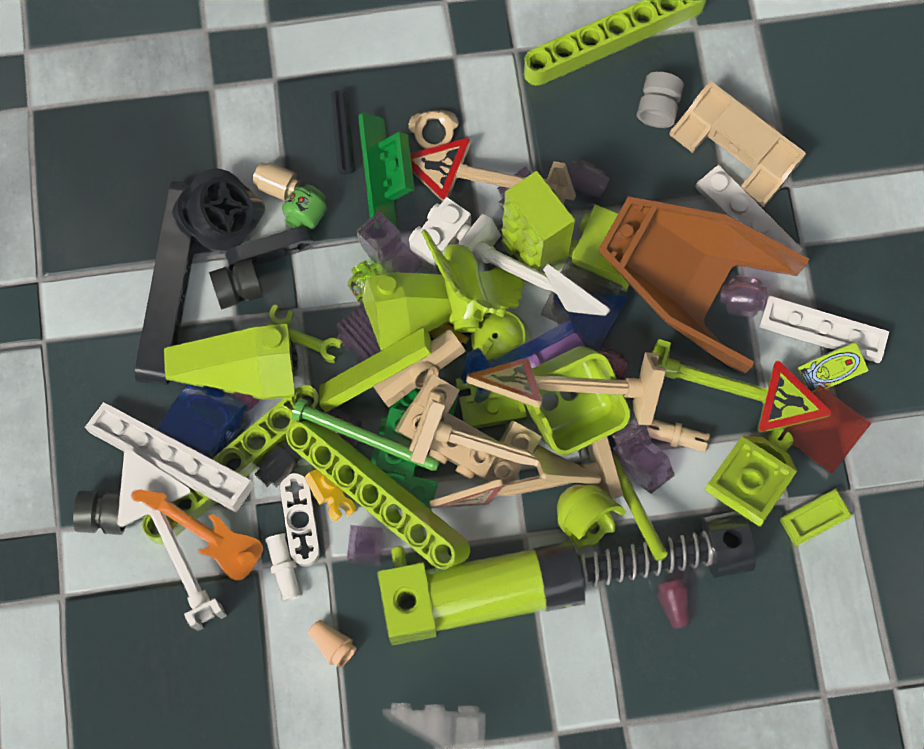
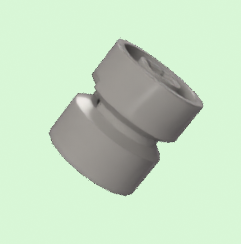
(660, 101)

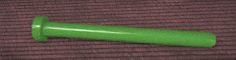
(302, 411)

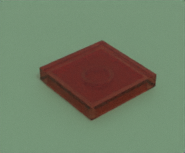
(832, 437)

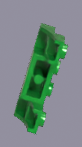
(397, 468)

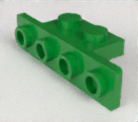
(385, 166)

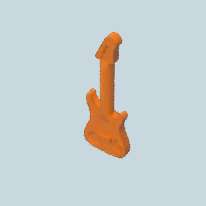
(232, 551)

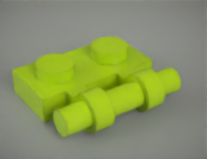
(493, 411)

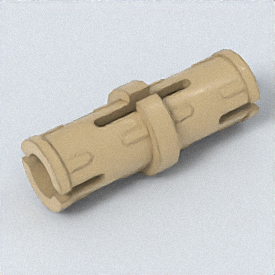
(678, 435)

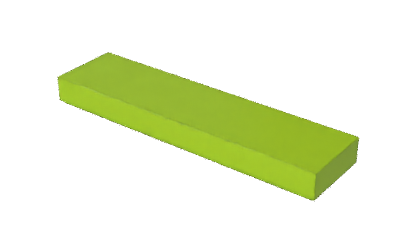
(375, 369)

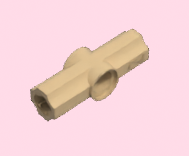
(443, 351)

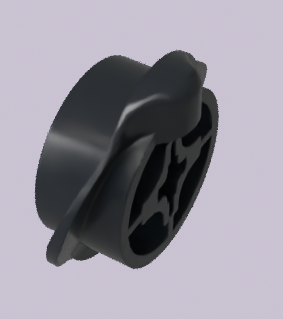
(212, 220)

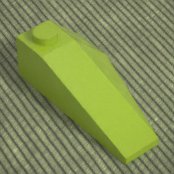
(242, 361)

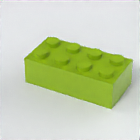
(536, 224)

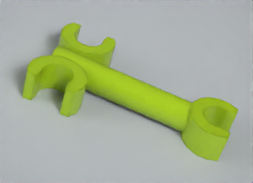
(304, 339)

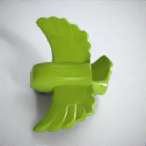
(473, 291)

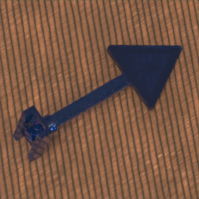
(589, 327)

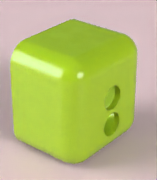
(588, 415)

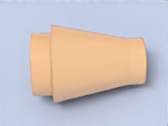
(333, 644)

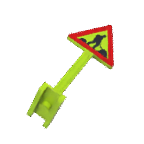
(784, 401)

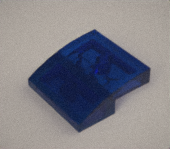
(202, 418)

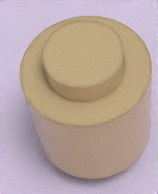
(275, 180)

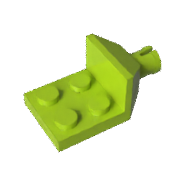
(754, 475)

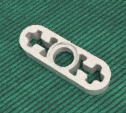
(312, 541)

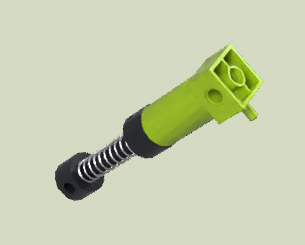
(544, 578)

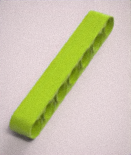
(606, 41)
(241, 450)
(390, 494)

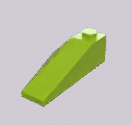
(404, 304)

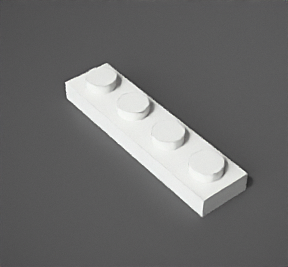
(735, 202)
(822, 328)

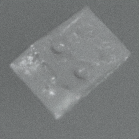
(441, 728)

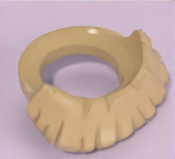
(446, 118)

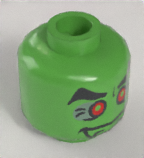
(304, 207)

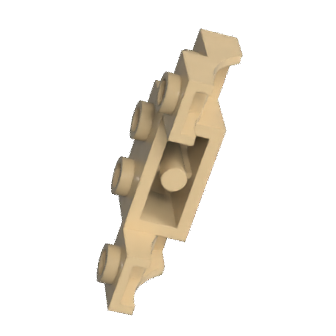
(743, 136)
(469, 460)

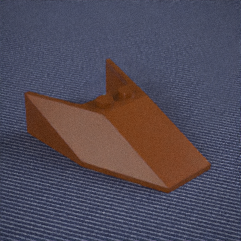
(681, 259)

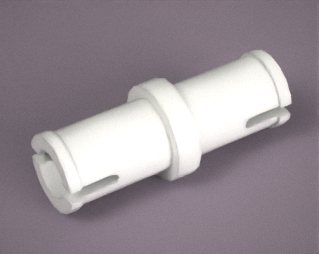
(283, 567)

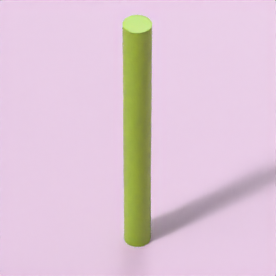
(639, 513)

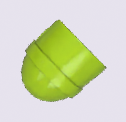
(511, 333)
(584, 508)

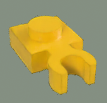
(327, 491)

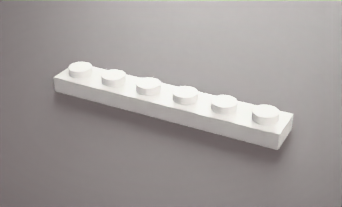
(171, 457)

